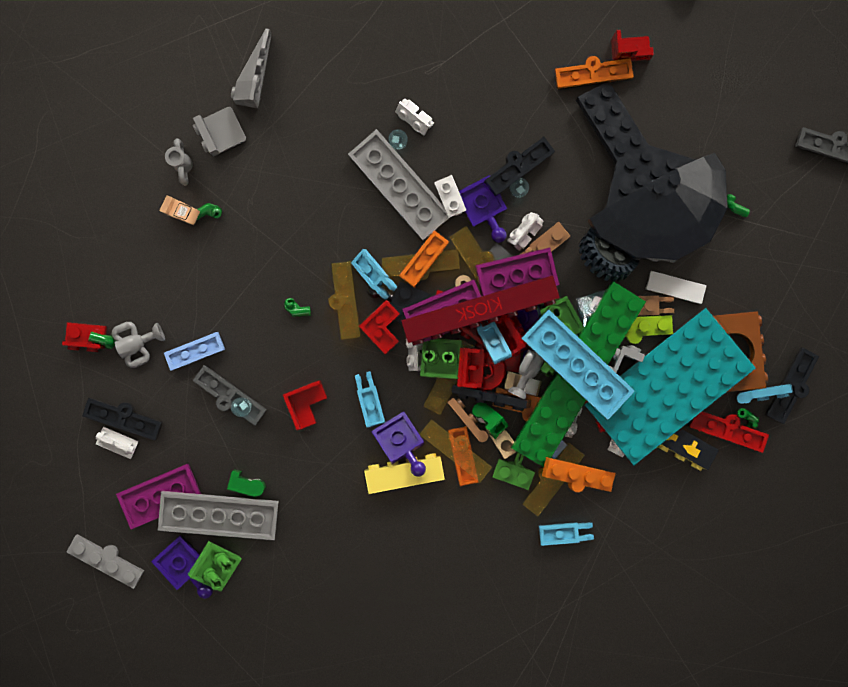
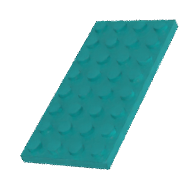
(674, 385)

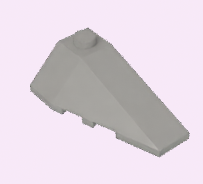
(250, 82)

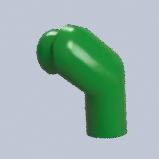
(736, 208)
(211, 210)
(295, 310)
(106, 340)

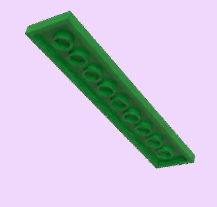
(560, 400)

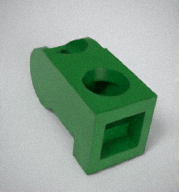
(494, 421)
(245, 485)

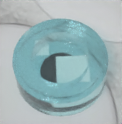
(397, 139)
(519, 188)
(241, 407)

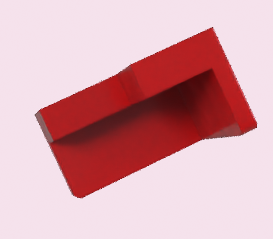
(635, 47)
(376, 326)
(299, 403)

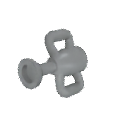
(179, 160)
(131, 344)
(528, 369)

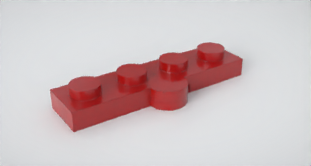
(730, 430)

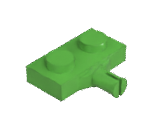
(514, 472)

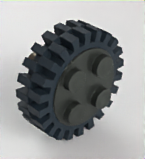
(605, 259)

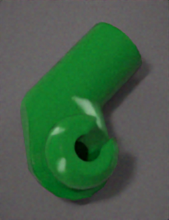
(747, 415)

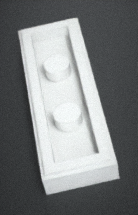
(675, 287)

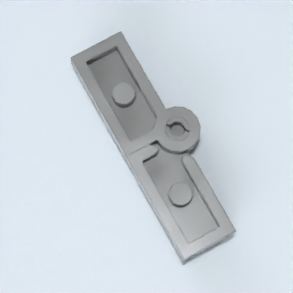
(105, 560)

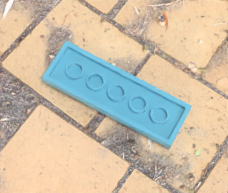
(577, 364)

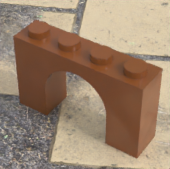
(748, 327)

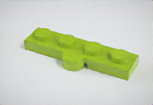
(648, 327)

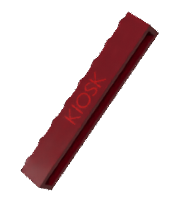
(480, 309)

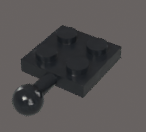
(404, 297)

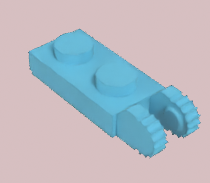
(373, 273)
(494, 342)
(764, 393)
(369, 402)
(563, 533)

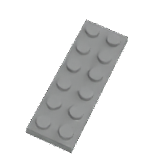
(399, 184)
(217, 515)

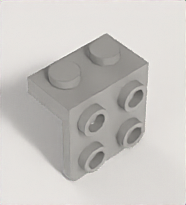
(219, 131)
(629, 352)

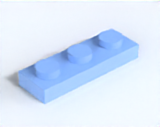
(194, 351)

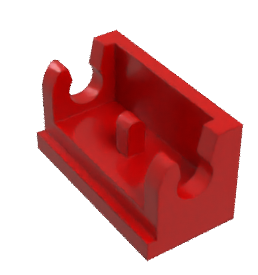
(513, 332)
(471, 367)

